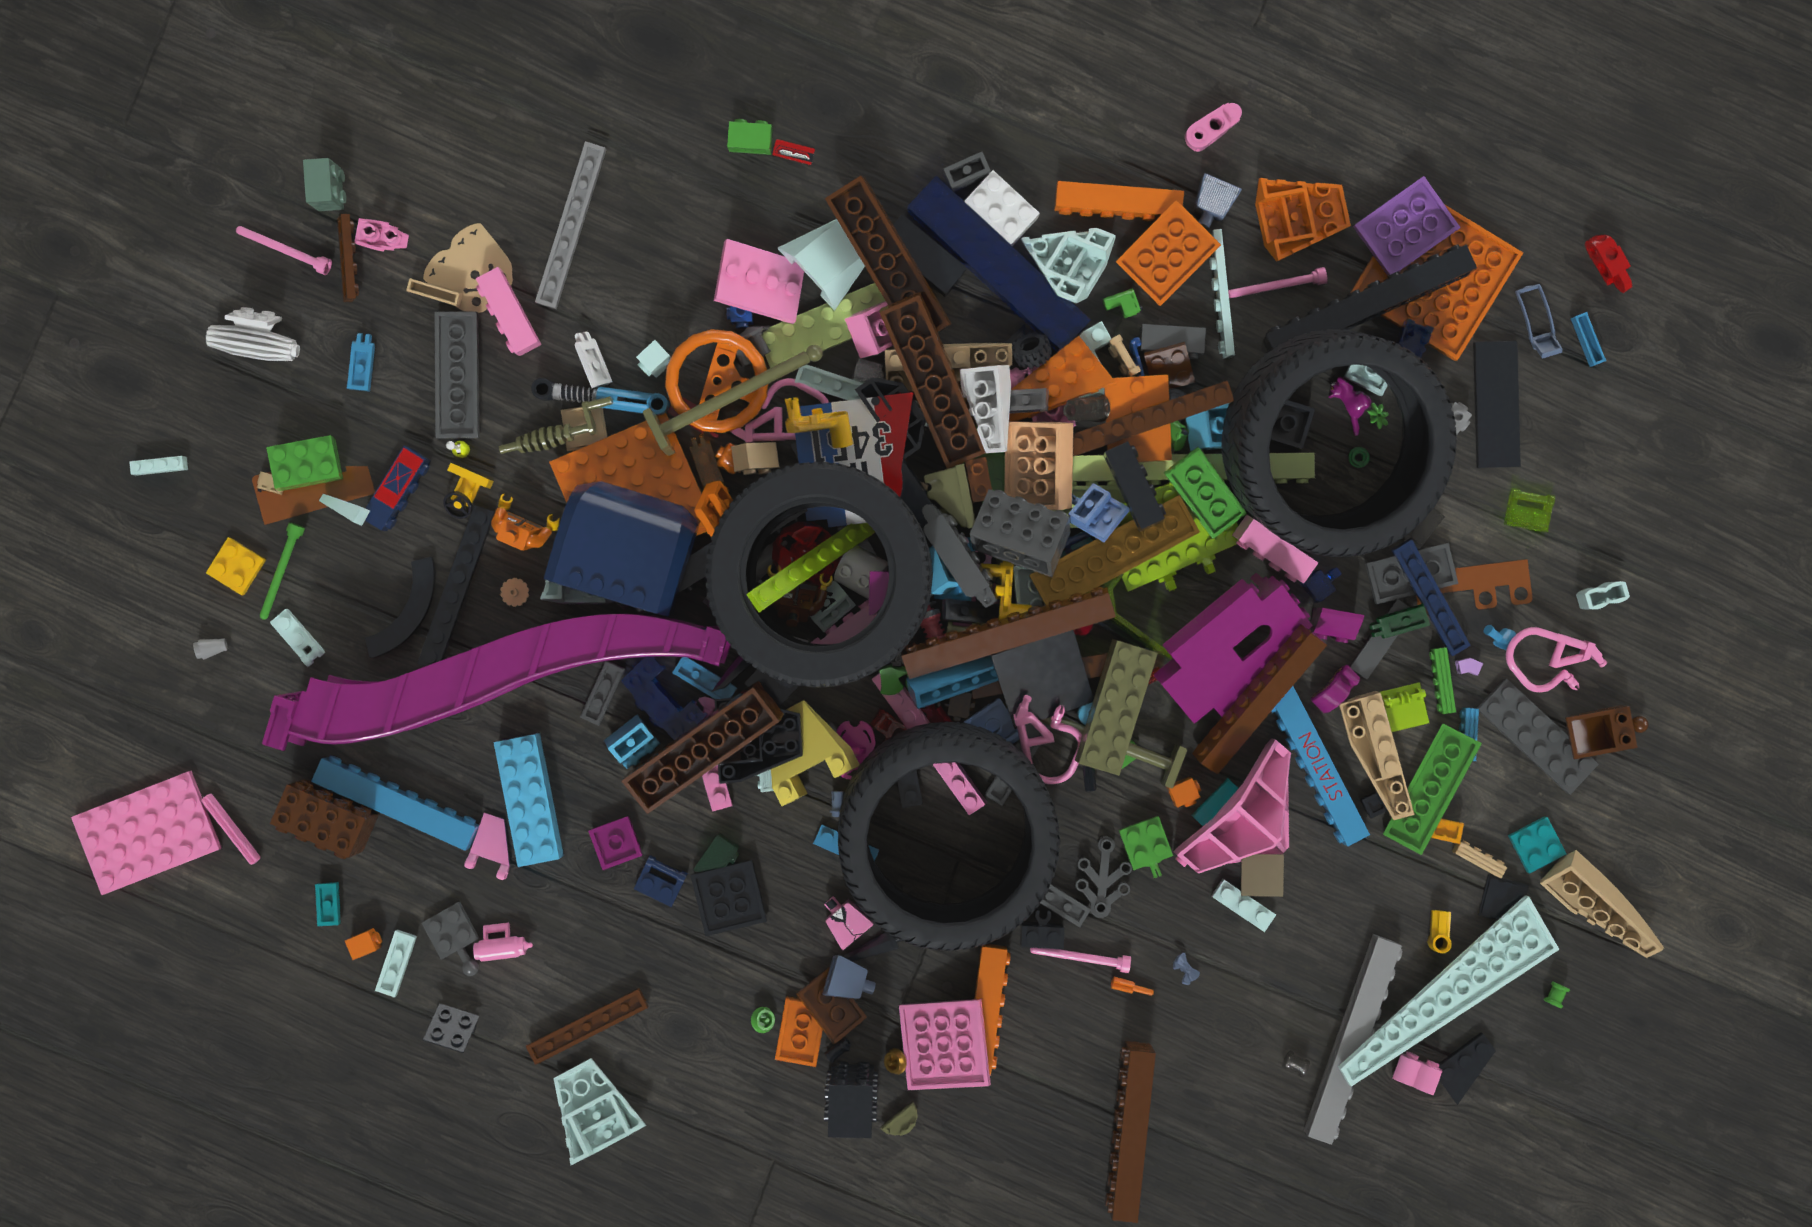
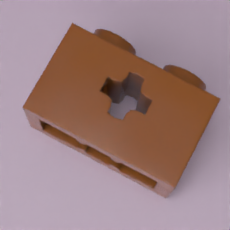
(978, 478)

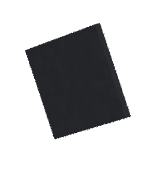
(1047, 672)

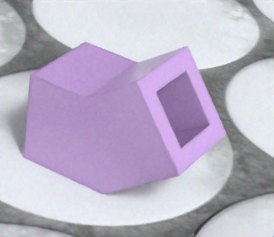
(1468, 665)

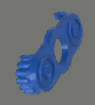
(1133, 345)

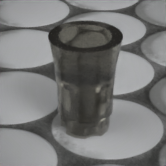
(1088, 408)

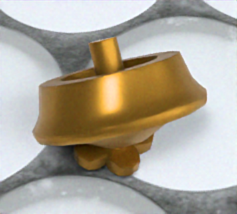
(895, 1061)

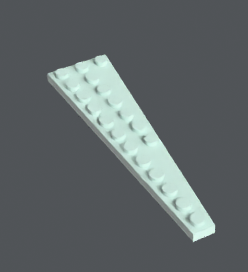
(1488, 964)

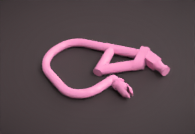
(776, 413)
(1587, 651)
(1024, 717)

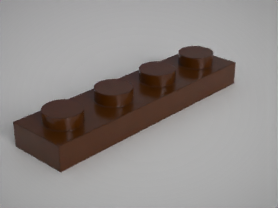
(347, 249)

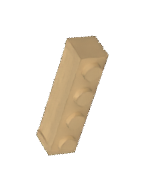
(434, 292)
(1481, 860)

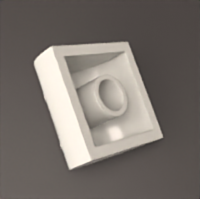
(855, 569)

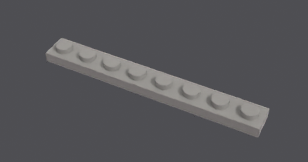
(570, 225)

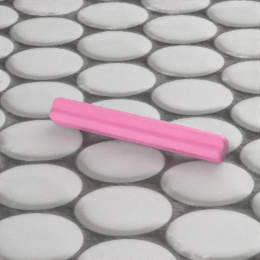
(230, 829)

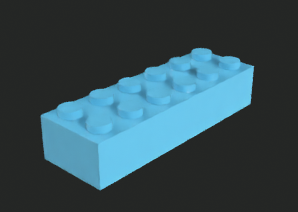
(528, 799)

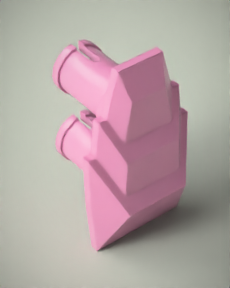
(379, 235)

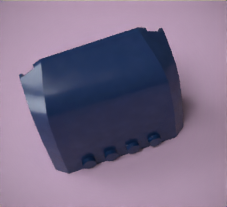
(623, 546)

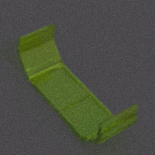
(1129, 627)

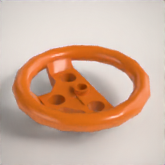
(727, 344)

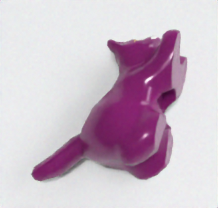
(1354, 401)

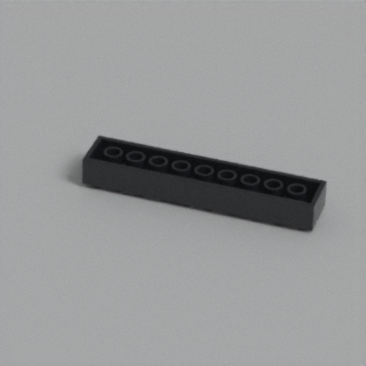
(1380, 297)

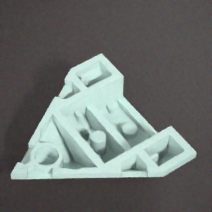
(1072, 260)

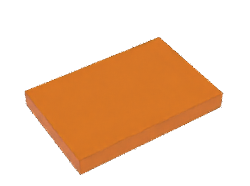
(798, 1035)

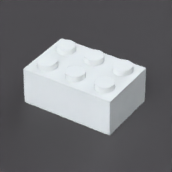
(1002, 208)

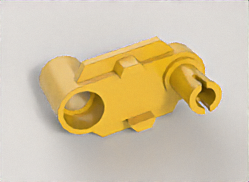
(836, 422)
(1004, 591)

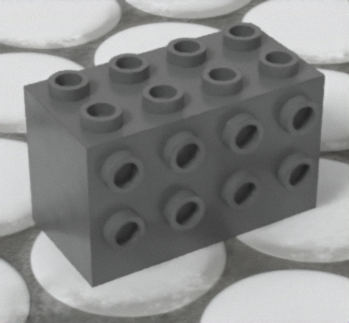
(1020, 532)

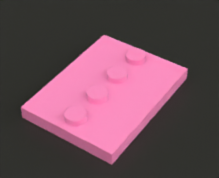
(759, 281)

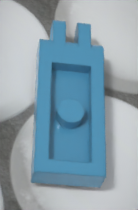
(361, 363)

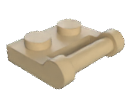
(1119, 351)

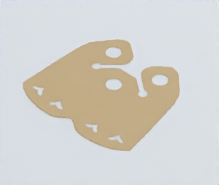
(462, 259)

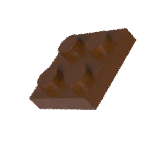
(1172, 362)

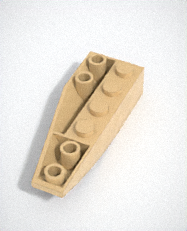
(960, 356)
(1375, 748)

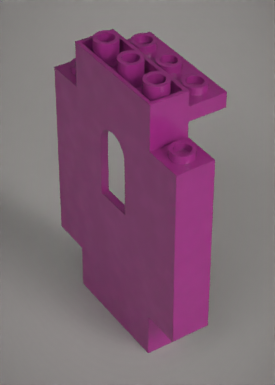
(1205, 666)

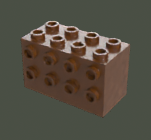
(324, 819)

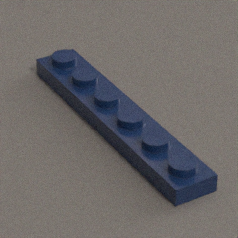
(1430, 596)

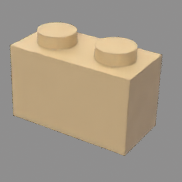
(755, 457)

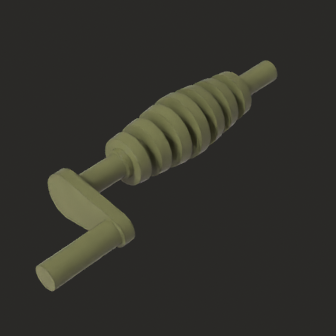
(553, 436)

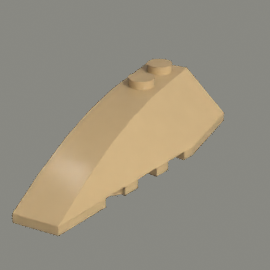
(1591, 894)

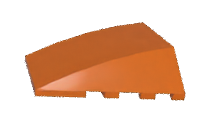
(1298, 214)

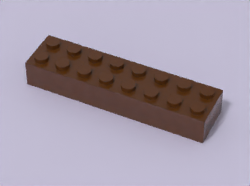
(882, 247)
(932, 379)
(702, 747)
(1130, 1132)

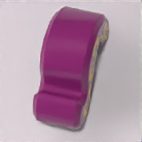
(1336, 689)

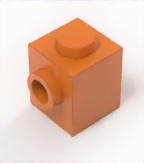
(1185, 792)

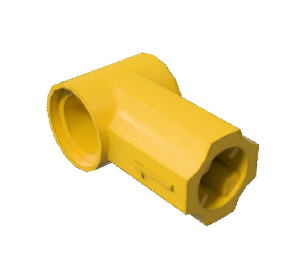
(1440, 928)

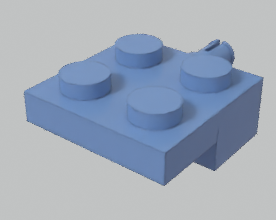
(1097, 512)

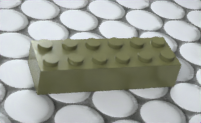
(1115, 707)

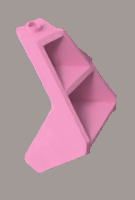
(1250, 821)

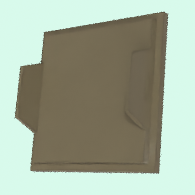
(1262, 875)

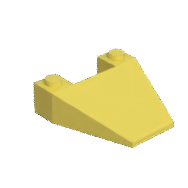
(818, 744)

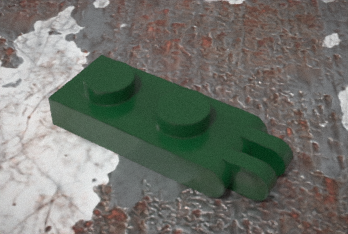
(1400, 622)

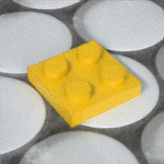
(235, 566)

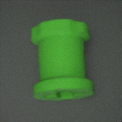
(1556, 994)

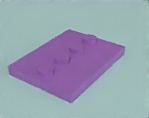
(1406, 226)

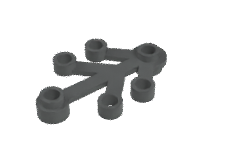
(1102, 880)

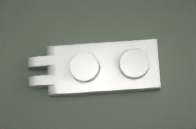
(592, 360)

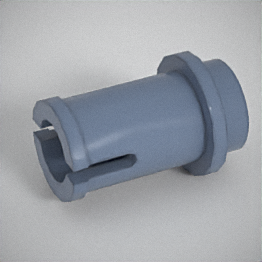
(837, 797)

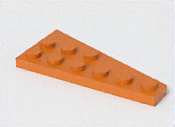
(1067, 376)

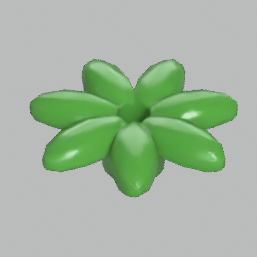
(1377, 415)

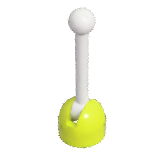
(458, 447)

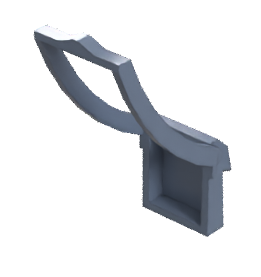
(1546, 343)

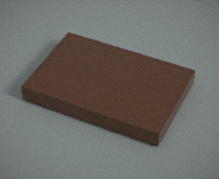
(833, 1014)

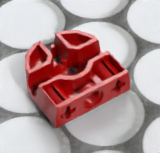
(805, 535)

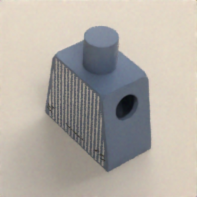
(1214, 199)

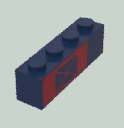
(396, 487)

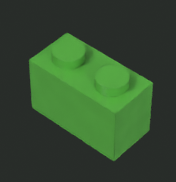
(750, 137)

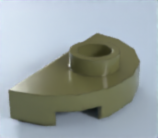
(901, 1122)

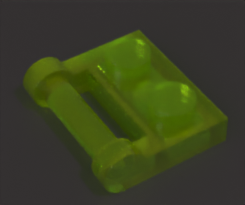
(1529, 517)

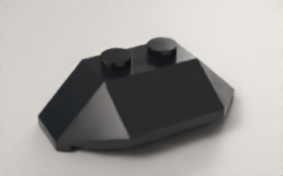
(881, 387)

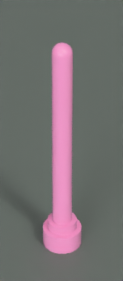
(321, 264)
(1318, 277)
(1122, 963)

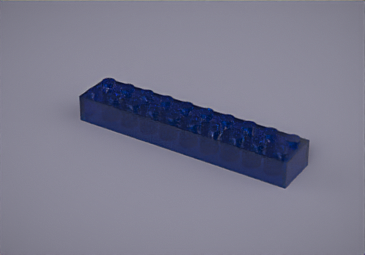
(997, 264)

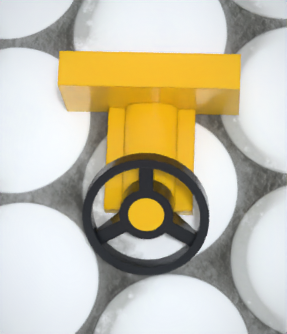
(465, 490)

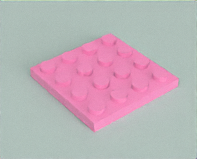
(944, 1044)

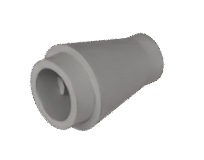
(209, 647)

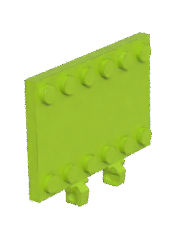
(1196, 549)

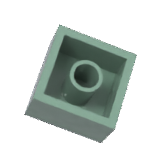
(324, 184)

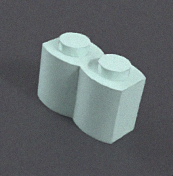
(1602, 595)

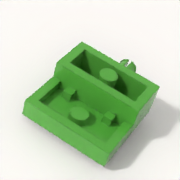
(1146, 844)

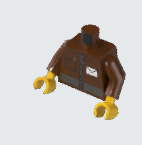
(801, 601)

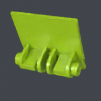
(1405, 706)

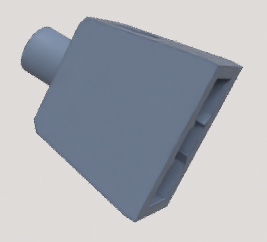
(847, 979)

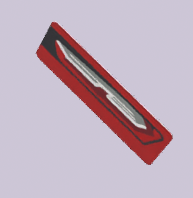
(793, 152)

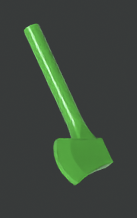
(890, 679)

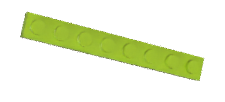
(808, 565)

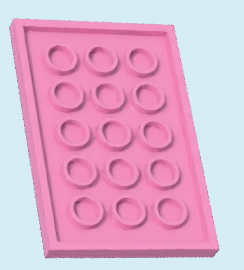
(146, 832)

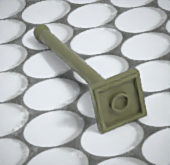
(660, 431)
(1170, 765)

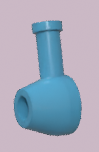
(1501, 638)

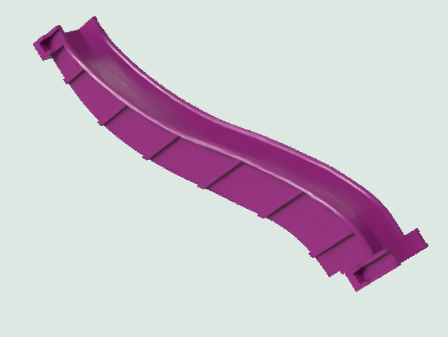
(367, 710)

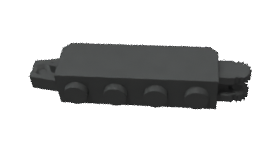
(958, 556)

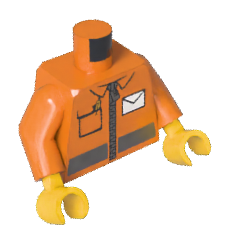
(519, 531)

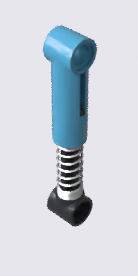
(619, 396)

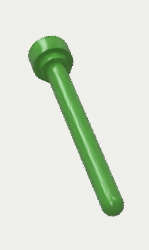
(294, 533)

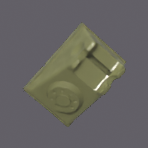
(953, 494)

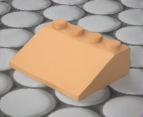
(1040, 463)

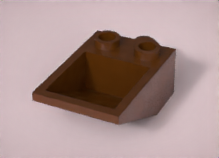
(1602, 733)

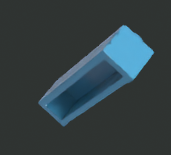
(1588, 339)
(1469, 723)

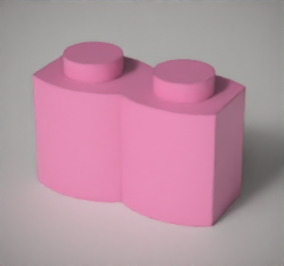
(1417, 1073)

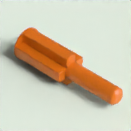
(1129, 986)

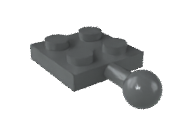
(450, 933)

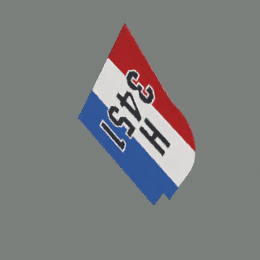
(875, 447)

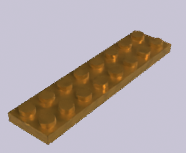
(1121, 552)

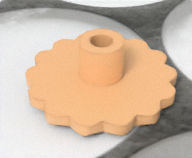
(514, 592)

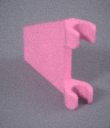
(491, 844)

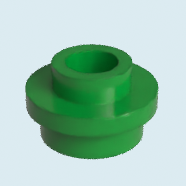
(1364, 454)

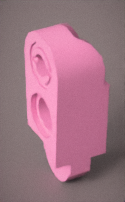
(1225, 116)

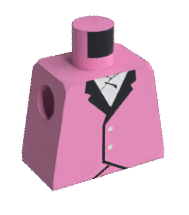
(846, 921)

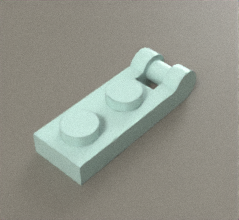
(297, 636)

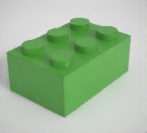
(304, 463)

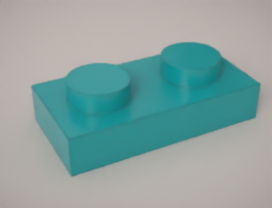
(327, 904)

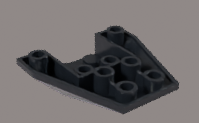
(769, 750)

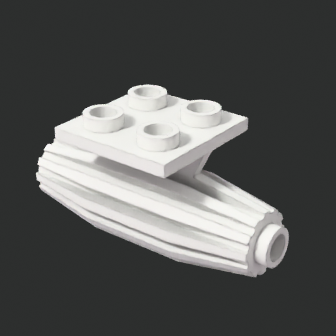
(252, 336)

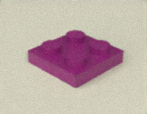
(615, 842)

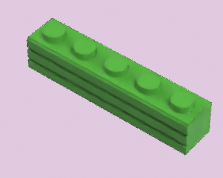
(1442, 680)

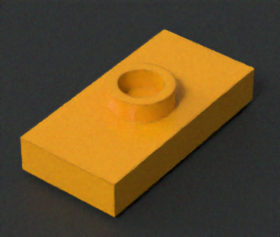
(1449, 831)

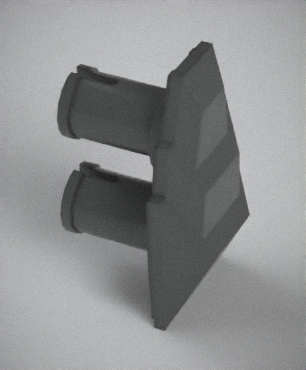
(753, 334)

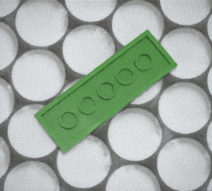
(1434, 787)

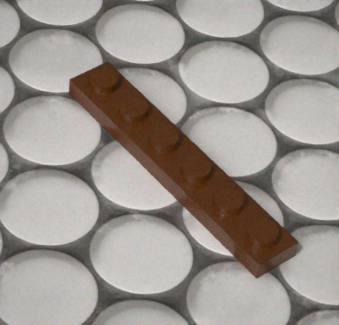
(587, 1026)

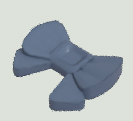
(1182, 964)

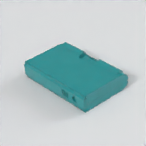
(1215, 802)

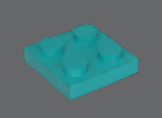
(1537, 844)

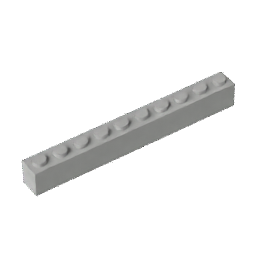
(1355, 1029)

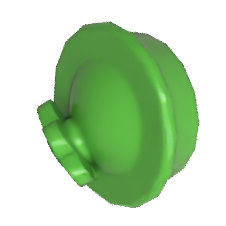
(762, 1020)

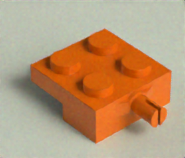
(712, 505)

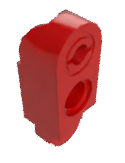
(1609, 261)

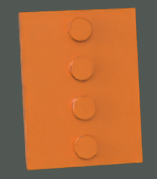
(1168, 253)
(1136, 394)

